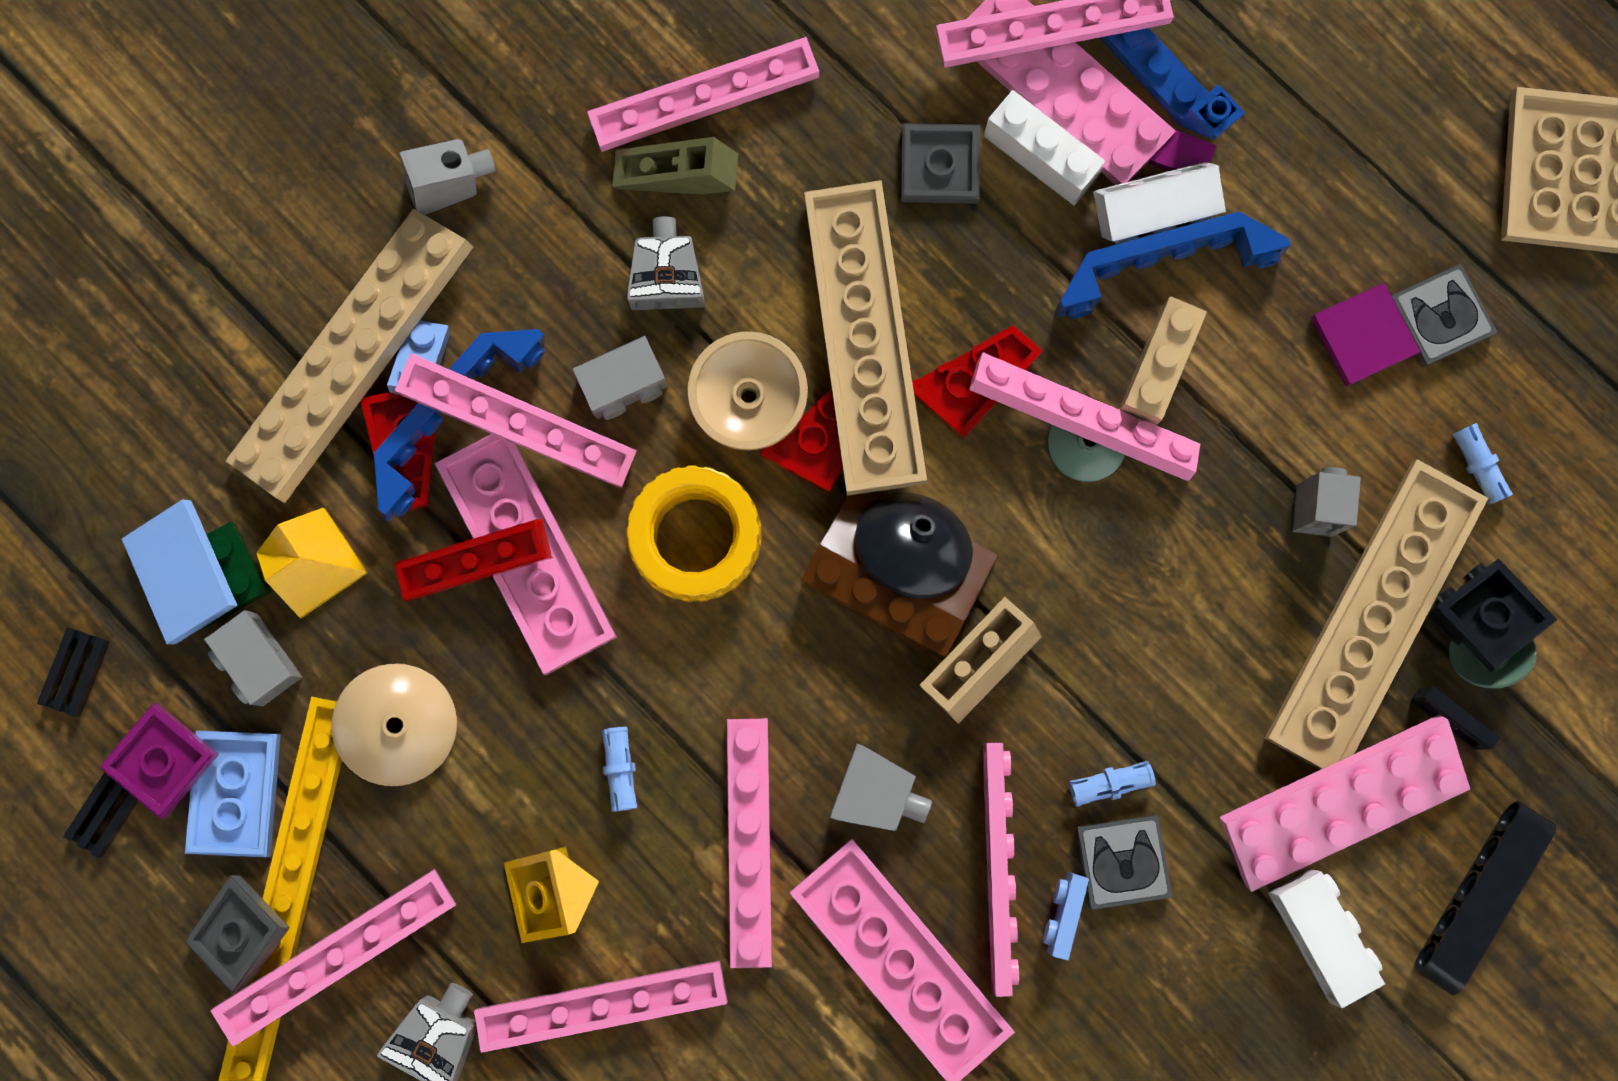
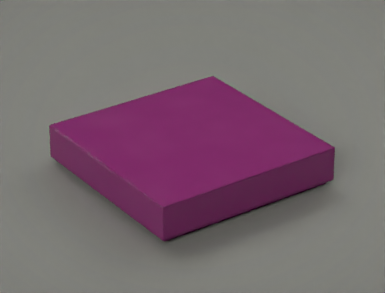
(1365, 334)
(159, 760)

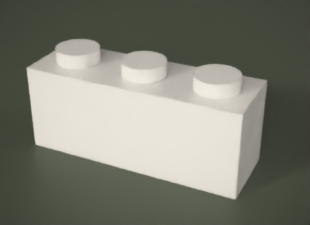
(1043, 147)
(1159, 202)
(1327, 937)

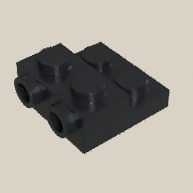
(1491, 614)

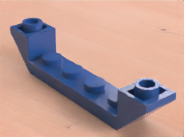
(1173, 84)
(1253, 240)
(515, 348)

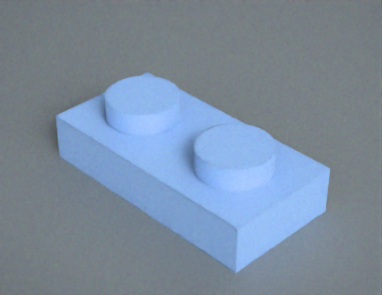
(426, 341)
(1061, 931)

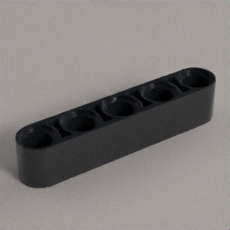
(1484, 897)

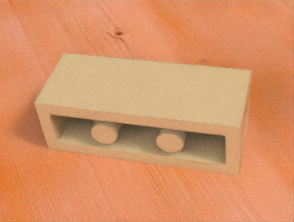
(1162, 360)
(981, 660)

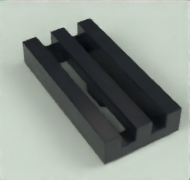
(59, 666)
(1461, 722)
(85, 840)

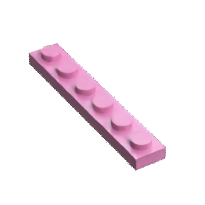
(1045, 27)
(703, 94)
(1085, 417)
(514, 420)
(749, 843)
(1000, 885)
(332, 957)
(600, 1006)

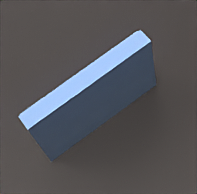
(179, 572)
(235, 796)

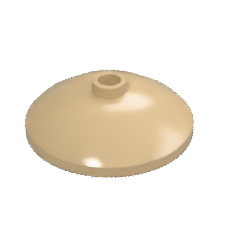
(740, 365)
(386, 693)

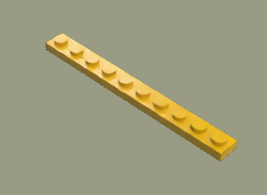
(293, 870)

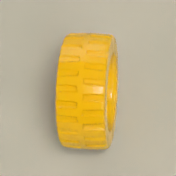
(685, 485)

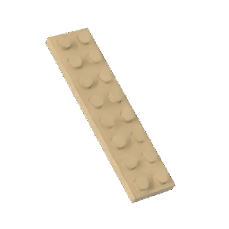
(865, 338)
(349, 355)
(1376, 617)

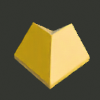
(309, 561)
(548, 894)

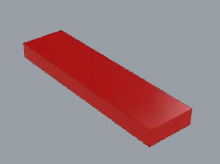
(473, 560)

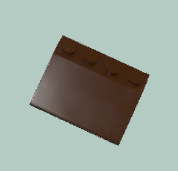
(921, 622)

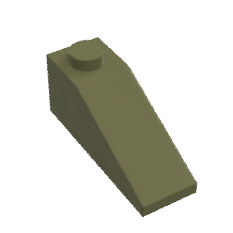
(677, 167)

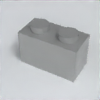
(621, 379)
(1326, 503)
(252, 659)

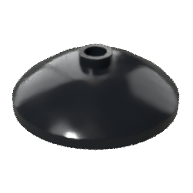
(913, 560)

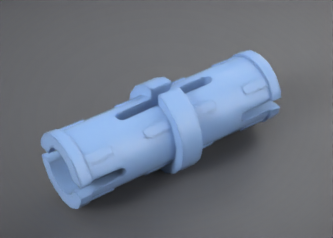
(1482, 464)
(619, 769)
(1112, 783)

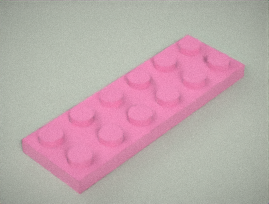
(1082, 100)
(546, 598)
(1345, 802)
(902, 962)

